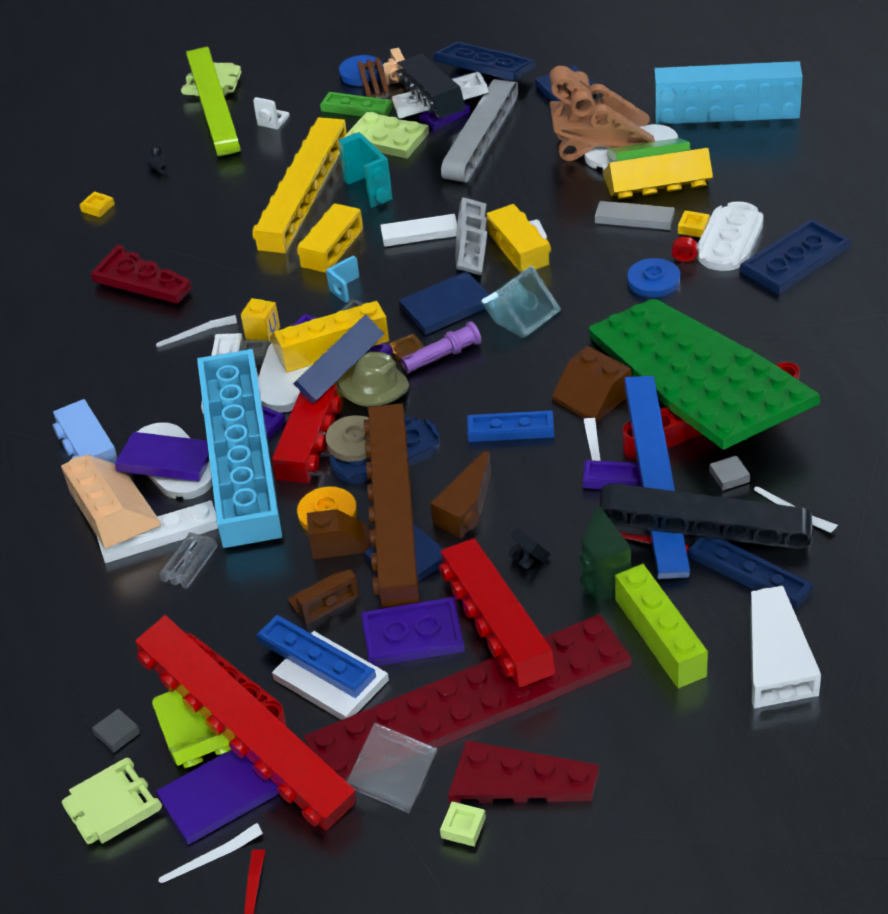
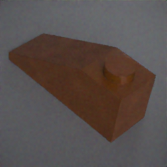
(461, 502)

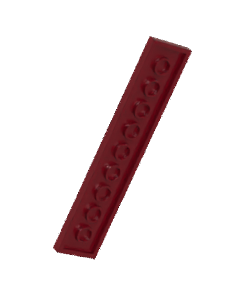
(475, 696)

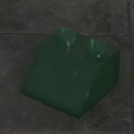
(602, 557)

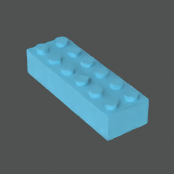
(728, 92)

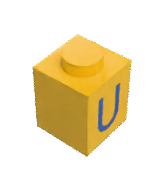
(260, 319)

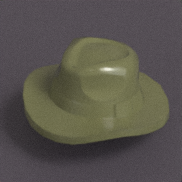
(373, 380)

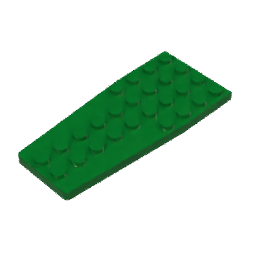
(701, 373)

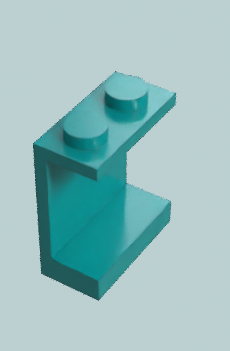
(363, 160)

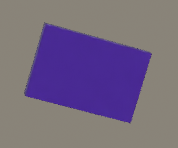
(164, 456)
(412, 632)
(214, 795)

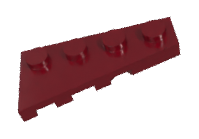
(133, 274)
(502, 773)

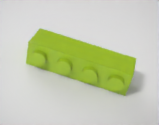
(661, 626)

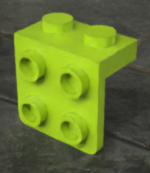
(186, 732)

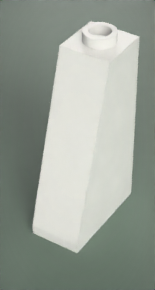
(780, 655)

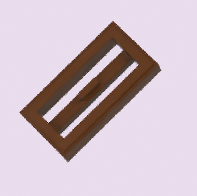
(369, 66)

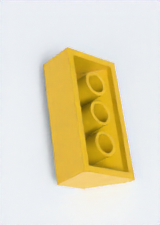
(658, 172)
(307, 342)

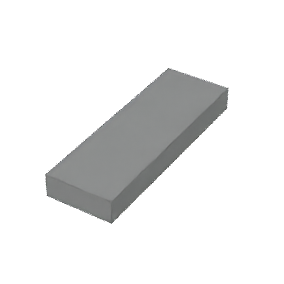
(634, 215)

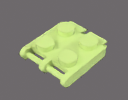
(227, 74)
(109, 802)

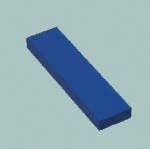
(316, 656)

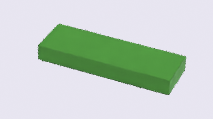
(355, 104)

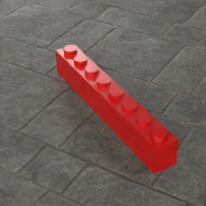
(245, 723)

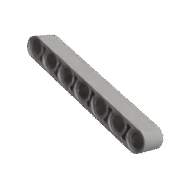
(479, 131)

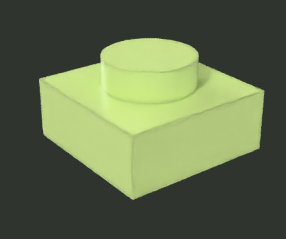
(462, 823)

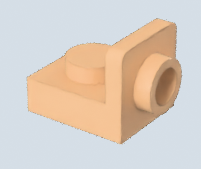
(391, 66)

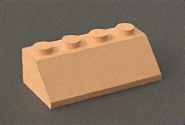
(108, 500)

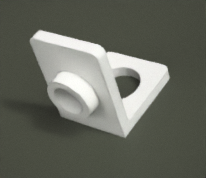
(267, 114)

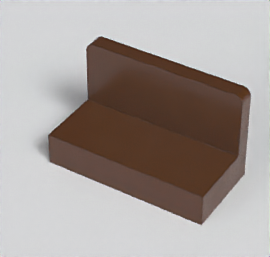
(325, 596)

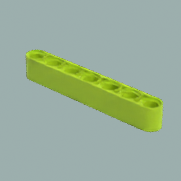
(213, 102)

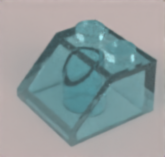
(521, 303)

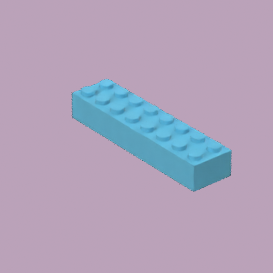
(238, 449)

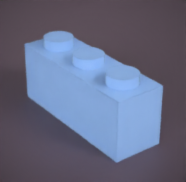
(82, 432)

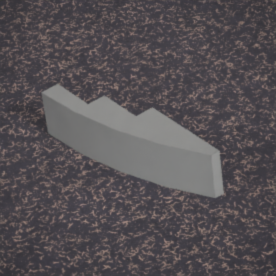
(471, 236)

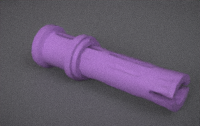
(451, 343)

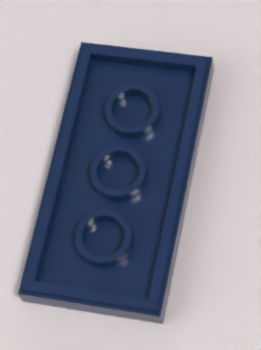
(484, 60)
(795, 256)

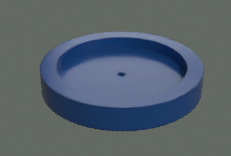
(653, 277)

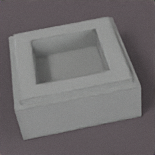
(729, 473)

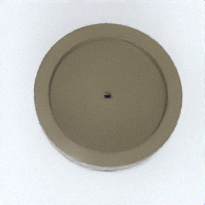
(347, 439)

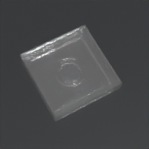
(392, 767)

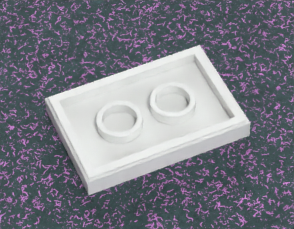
(324, 694)

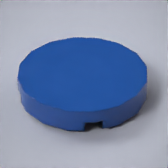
(350, 73)

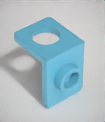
(340, 275)

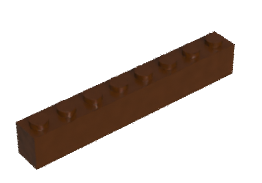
(392, 507)

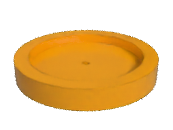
(326, 499)

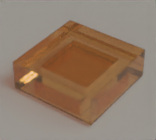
(406, 346)

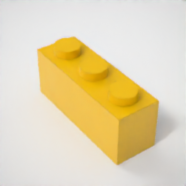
(330, 237)
(518, 238)

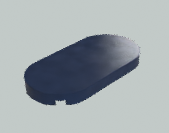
(420, 447)

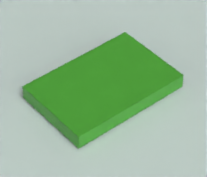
(648, 149)

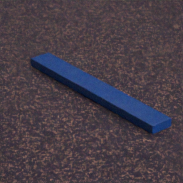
(654, 470)

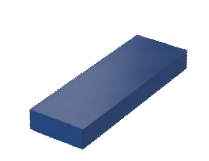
(510, 426)

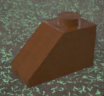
(336, 534)

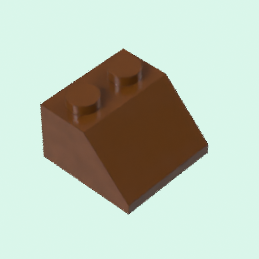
(591, 384)

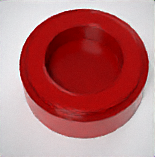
(684, 249)

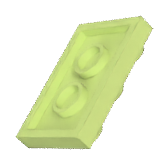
(391, 134)

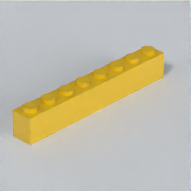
(299, 186)

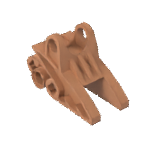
(590, 121)

